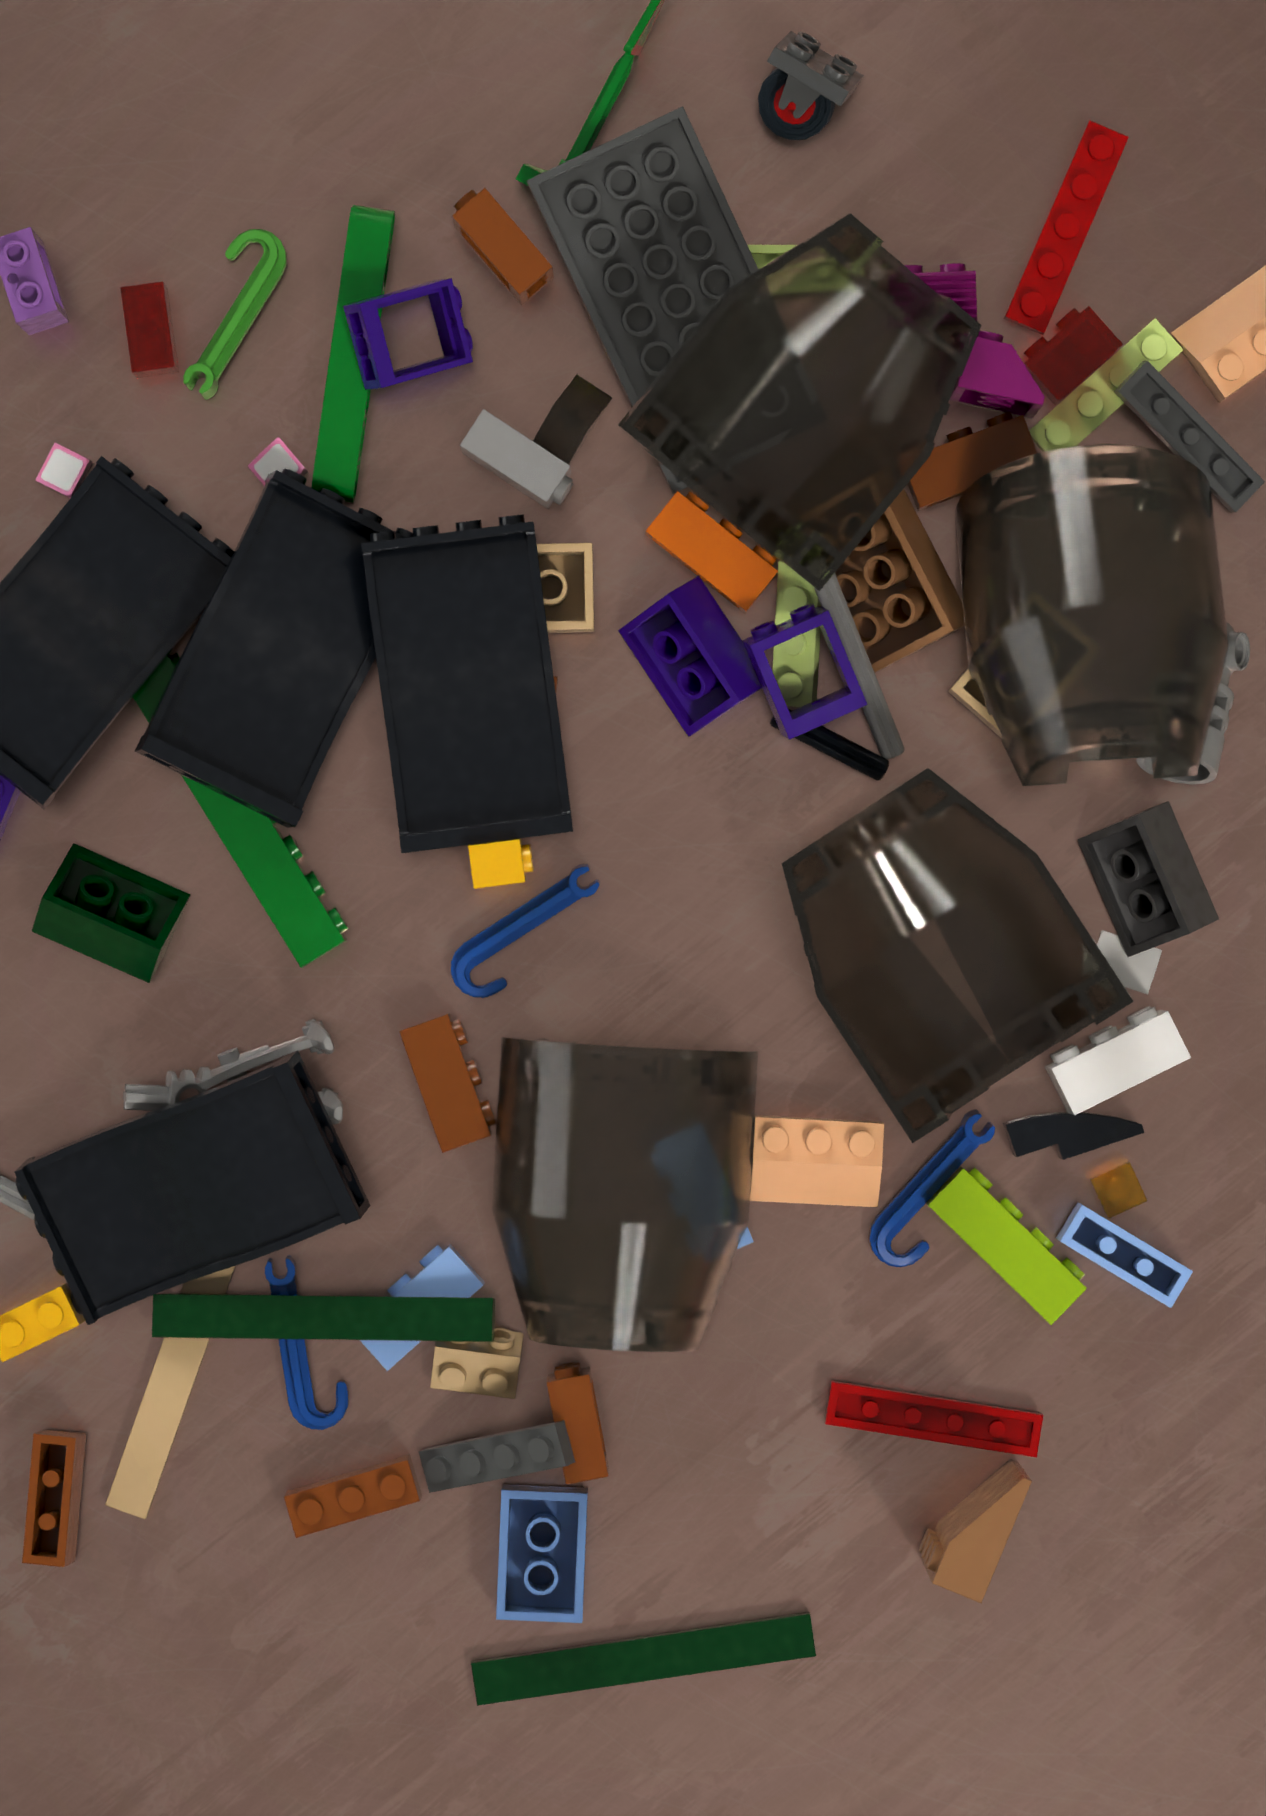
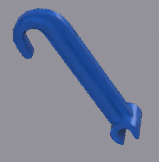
(512, 928)
(922, 1188)
(296, 1364)

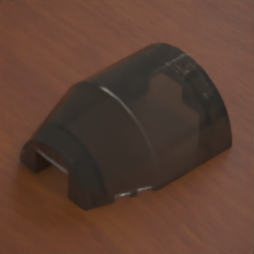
(809, 396)
(1094, 607)
(943, 949)
(621, 1187)

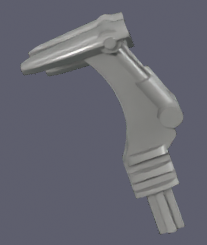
(232, 1067)

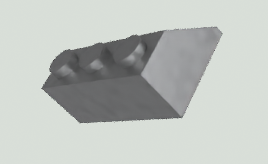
(1148, 879)

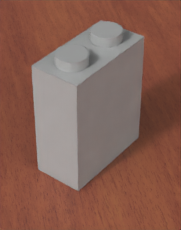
(517, 460)

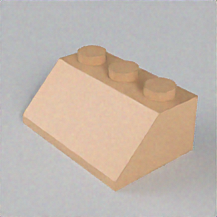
(1228, 338)
(816, 1161)

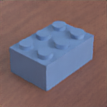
(542, 1553)

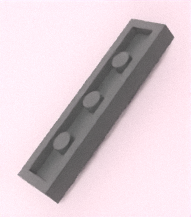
(1189, 435)
(497, 1456)

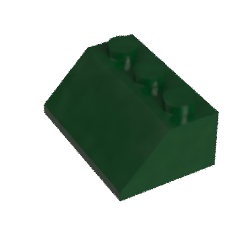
(110, 912)

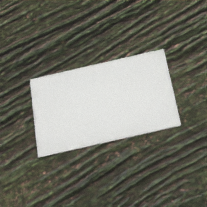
(1133, 971)

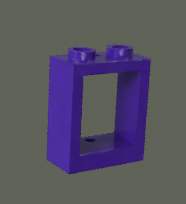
(371, 343)
(819, 711)

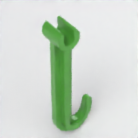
(242, 312)

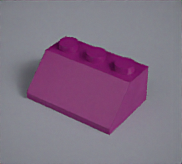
(997, 379)

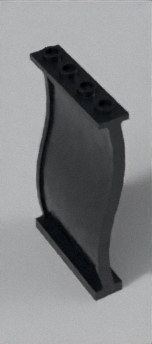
(93, 620)
(273, 654)
(467, 684)
(192, 1188)

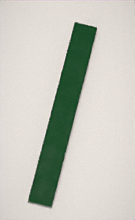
(323, 1317)
(643, 1658)

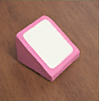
(275, 457)
(64, 470)

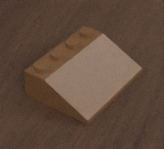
(899, 588)
(974, 1533)

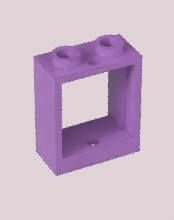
(32, 283)

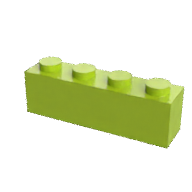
(1006, 1244)

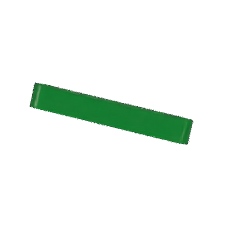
(345, 397)

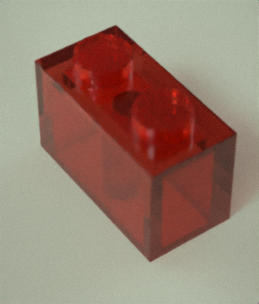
(149, 329)
(1071, 354)

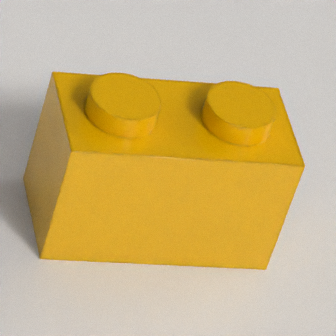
(500, 863)
(37, 1322)

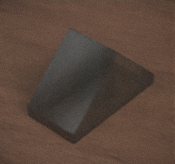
(572, 419)

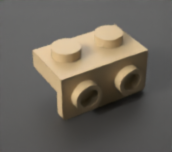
(479, 1366)

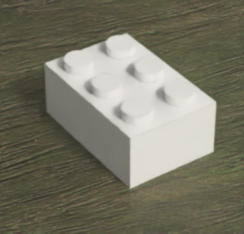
(1116, 1059)

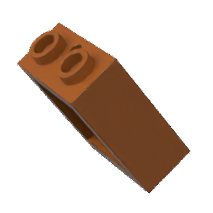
(501, 245)
(575, 1402)

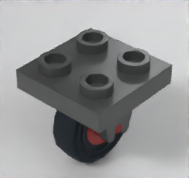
(804, 87)

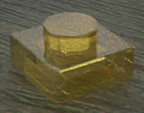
(1118, 1190)

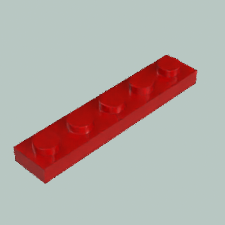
(1066, 227)
(933, 1418)

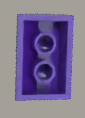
(692, 655)

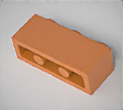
(712, 550)

